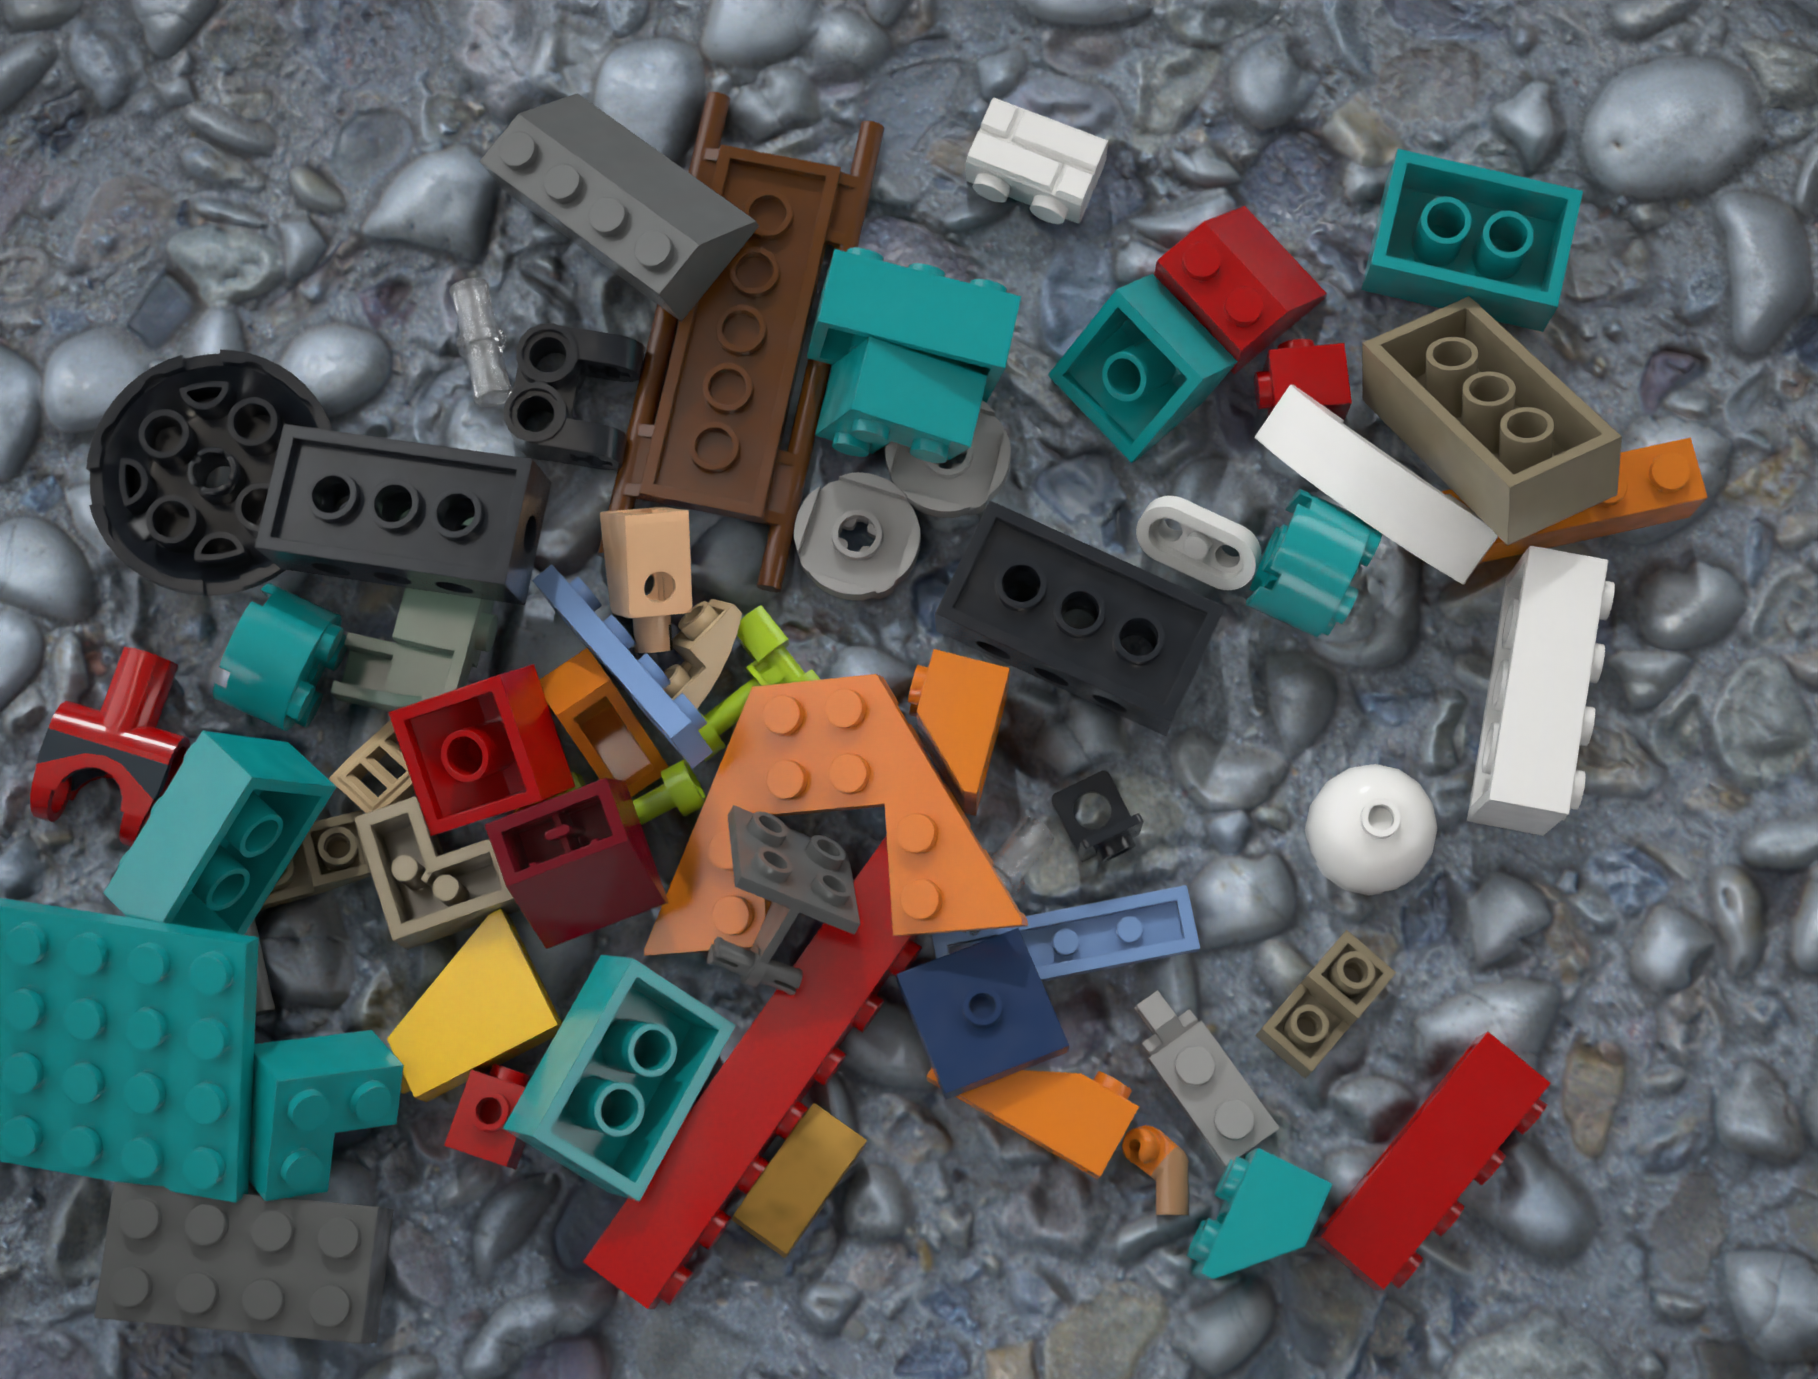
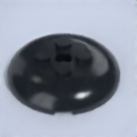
(163, 444)

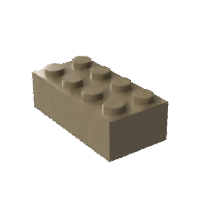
(1490, 420)

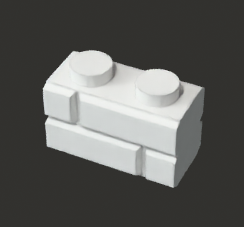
(1035, 162)

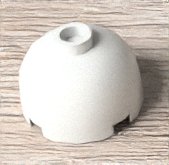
(1371, 829)

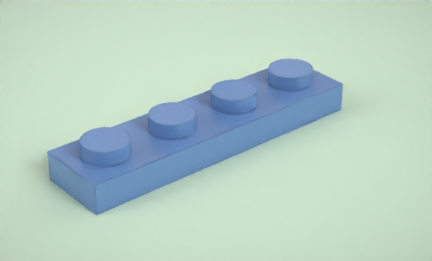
(639, 678)
(1098, 934)

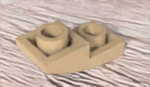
(705, 646)

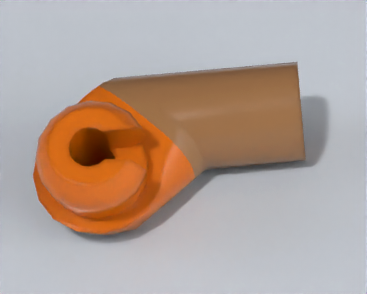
(1162, 1162)

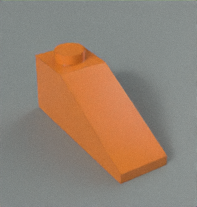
(1059, 1112)

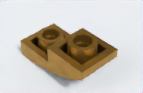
(799, 1180)

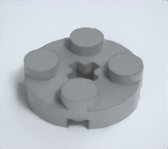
(965, 486)
(839, 506)

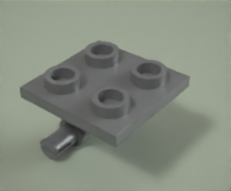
(798, 877)

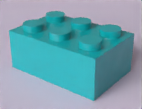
(1475, 234)
(914, 310)
(220, 834)
(620, 1076)

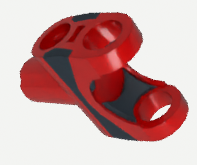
(113, 743)

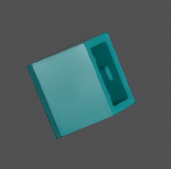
(1263, 1214)

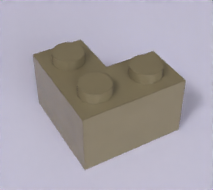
(419, 885)

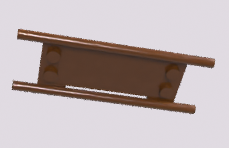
(744, 345)

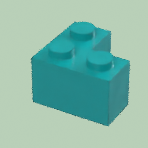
(903, 398)
(307, 1095)

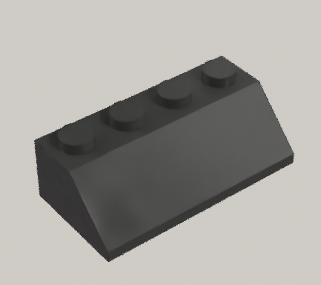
(619, 200)

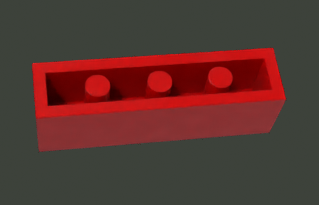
(1433, 1162)

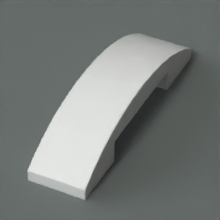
(1375, 486)

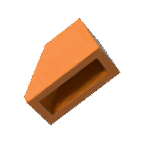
(602, 723)

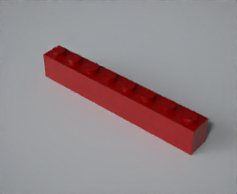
(755, 1098)

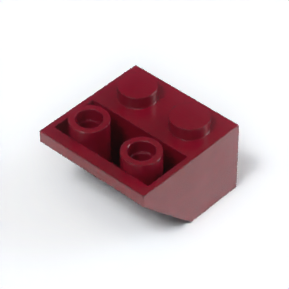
(577, 862)

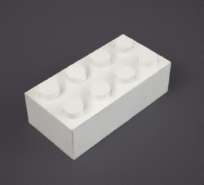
(1540, 691)

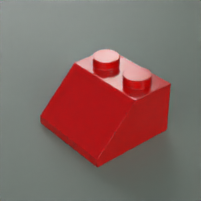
(1238, 283)
(482, 750)

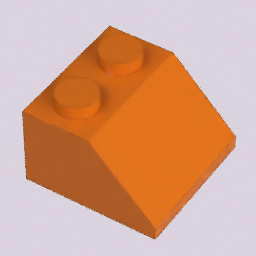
(959, 719)

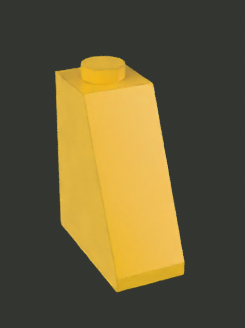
(474, 1013)

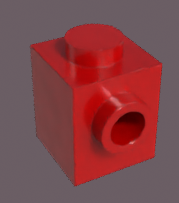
(1312, 368)
(483, 1113)

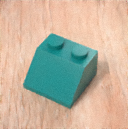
(1141, 366)

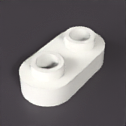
(1197, 547)

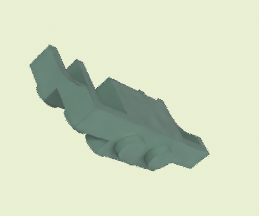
(433, 651)

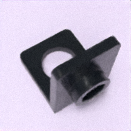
(1112, 838)

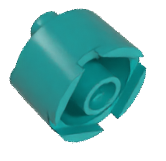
(1311, 565)
(280, 658)

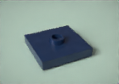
(982, 1013)

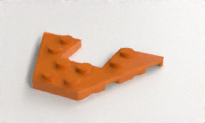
(829, 751)

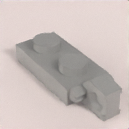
(1203, 1080)

